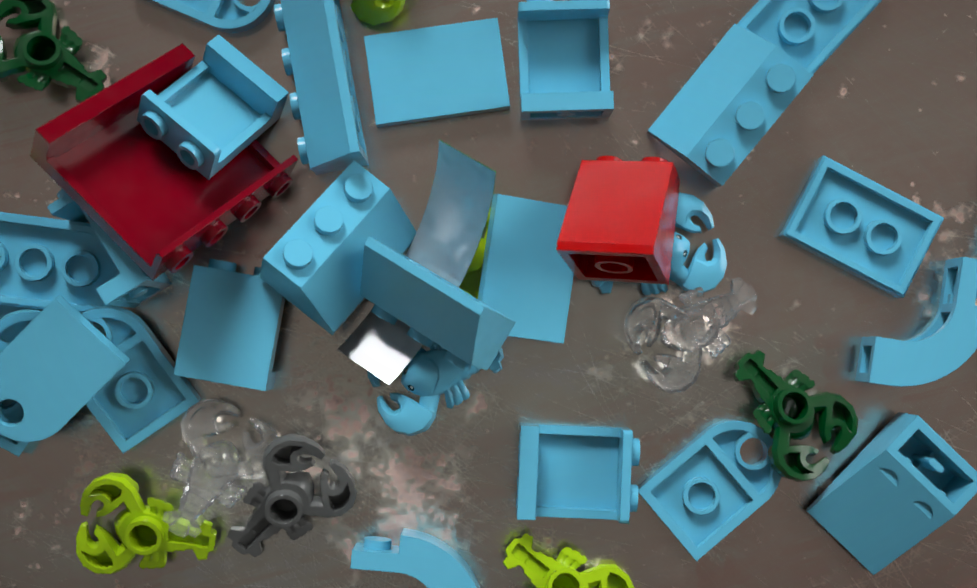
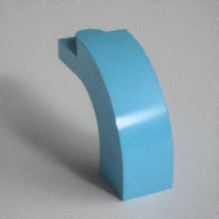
(939, 348)
(418, 556)

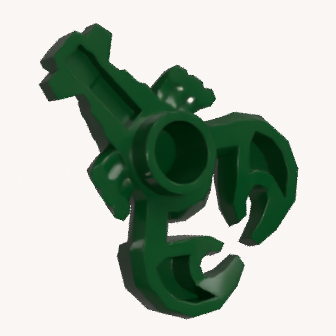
(42, 54)
(792, 416)

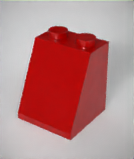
(621, 220)

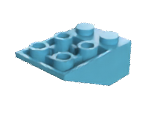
(895, 492)

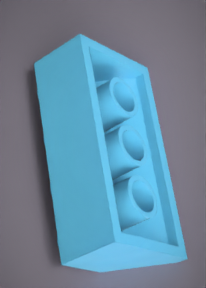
(323, 84)

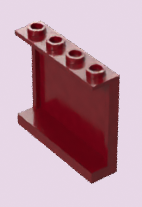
(139, 184)

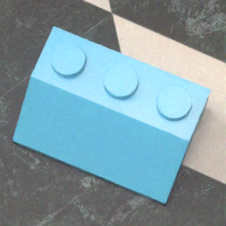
(730, 103)
(322, 253)
(432, 307)

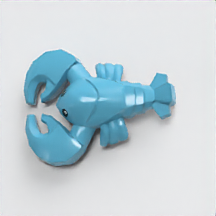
(700, 272)
(428, 377)

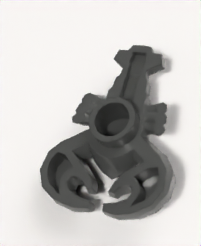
(292, 494)

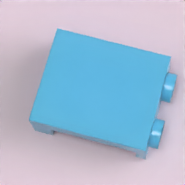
(564, 59)
(213, 108)
(132, 284)
(230, 327)
(576, 472)

